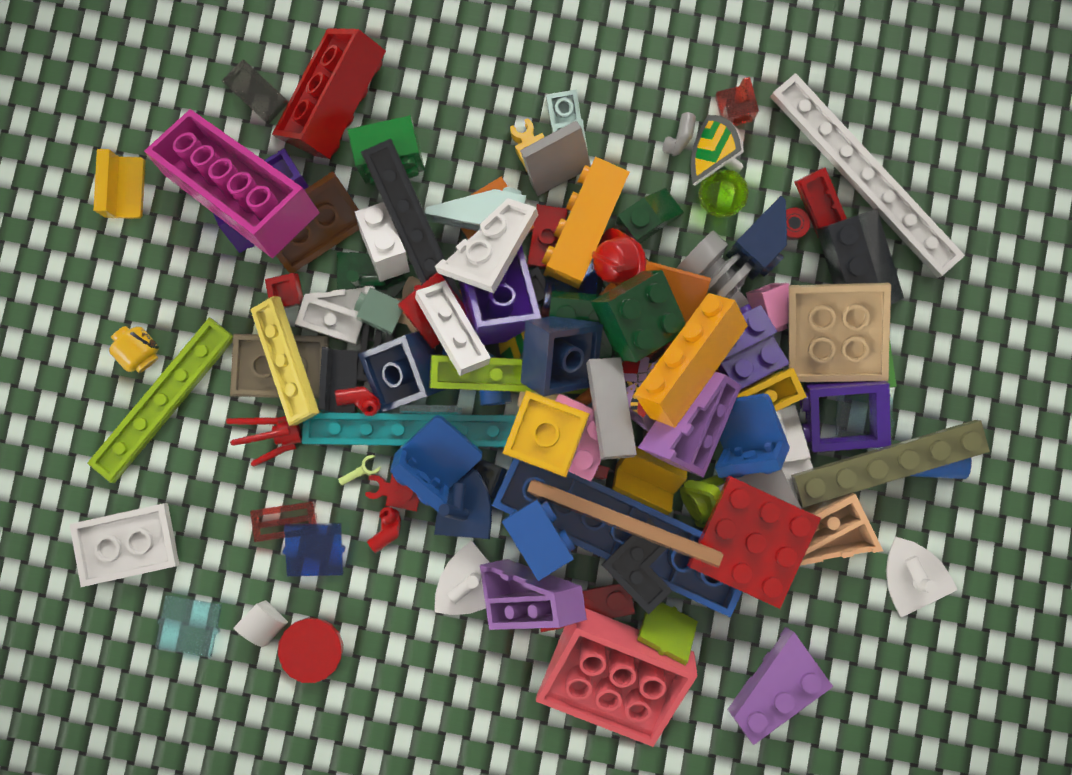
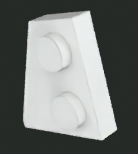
(332, 313)

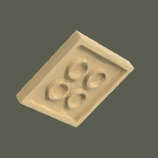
(839, 332)

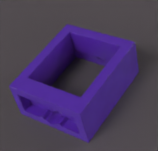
(878, 415)

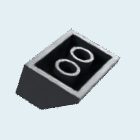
(859, 252)

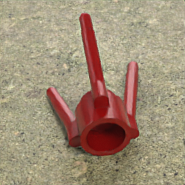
(281, 433)

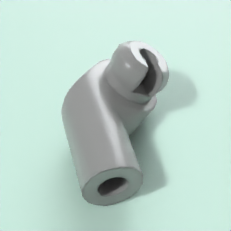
(683, 137)

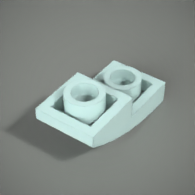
(564, 109)

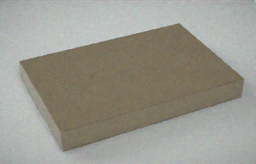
(251, 370)

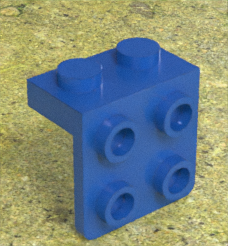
(752, 439)
(434, 461)

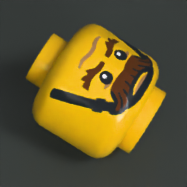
(133, 349)

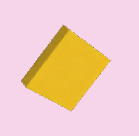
(546, 433)

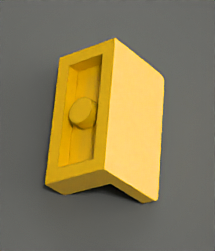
(119, 185)
(648, 480)

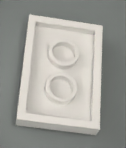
(124, 544)

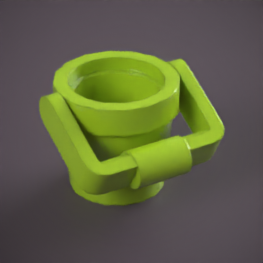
(701, 498)

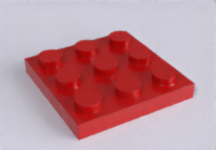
(758, 539)

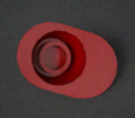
(618, 257)

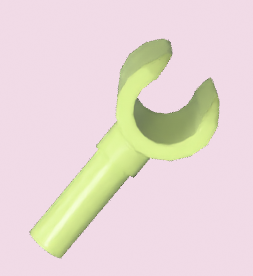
(360, 471)

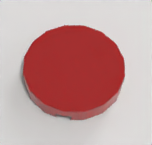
(310, 650)

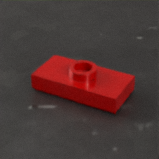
(820, 199)
(543, 233)

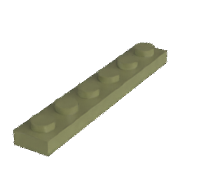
(890, 463)

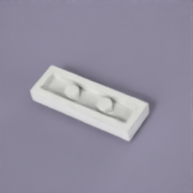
(452, 328)

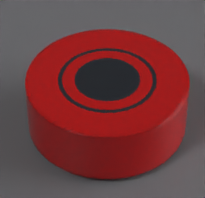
(797, 223)

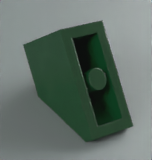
(649, 215)

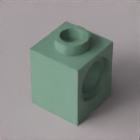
(378, 310)

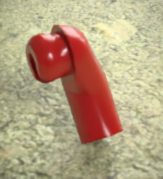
(361, 397)

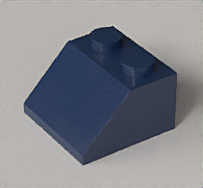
(763, 241)
(558, 354)
(399, 370)

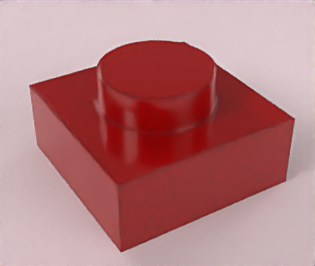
(287, 288)

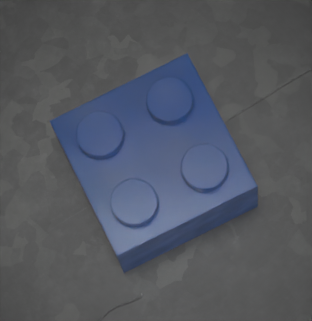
(538, 538)

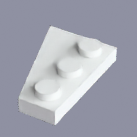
(492, 248)

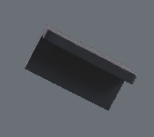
(336, 373)

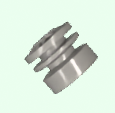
(707, 261)

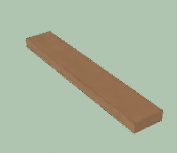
(626, 523)

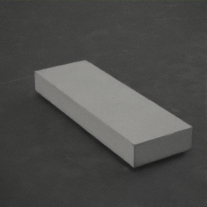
(611, 408)

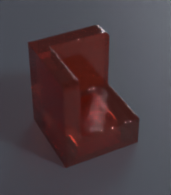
(738, 103)

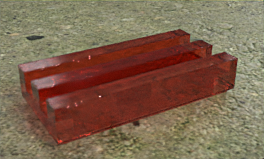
(256, 525)

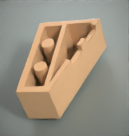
(841, 531)

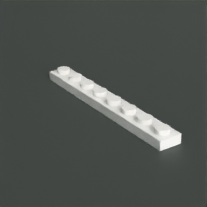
(867, 176)

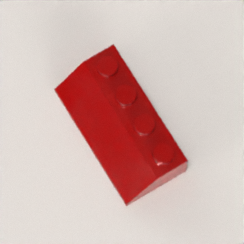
(330, 92)

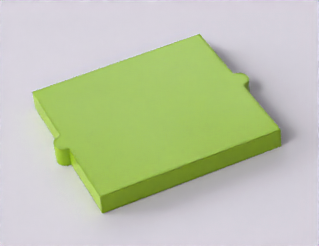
(668, 632)

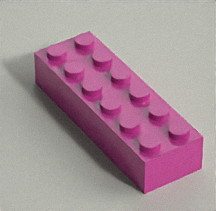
(233, 182)

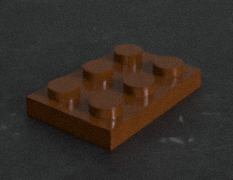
(327, 229)

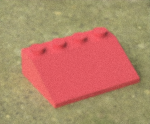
(615, 679)

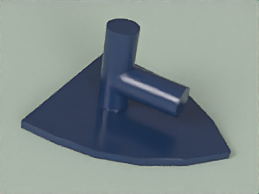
(467, 509)

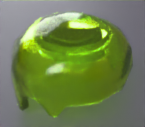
(723, 193)

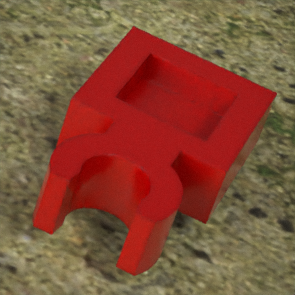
(397, 494)

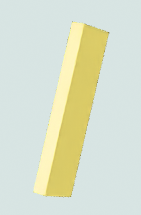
(284, 361)

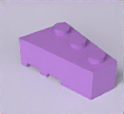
(698, 432)
(522, 602)
(779, 688)

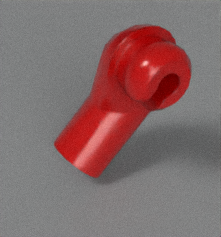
(389, 529)

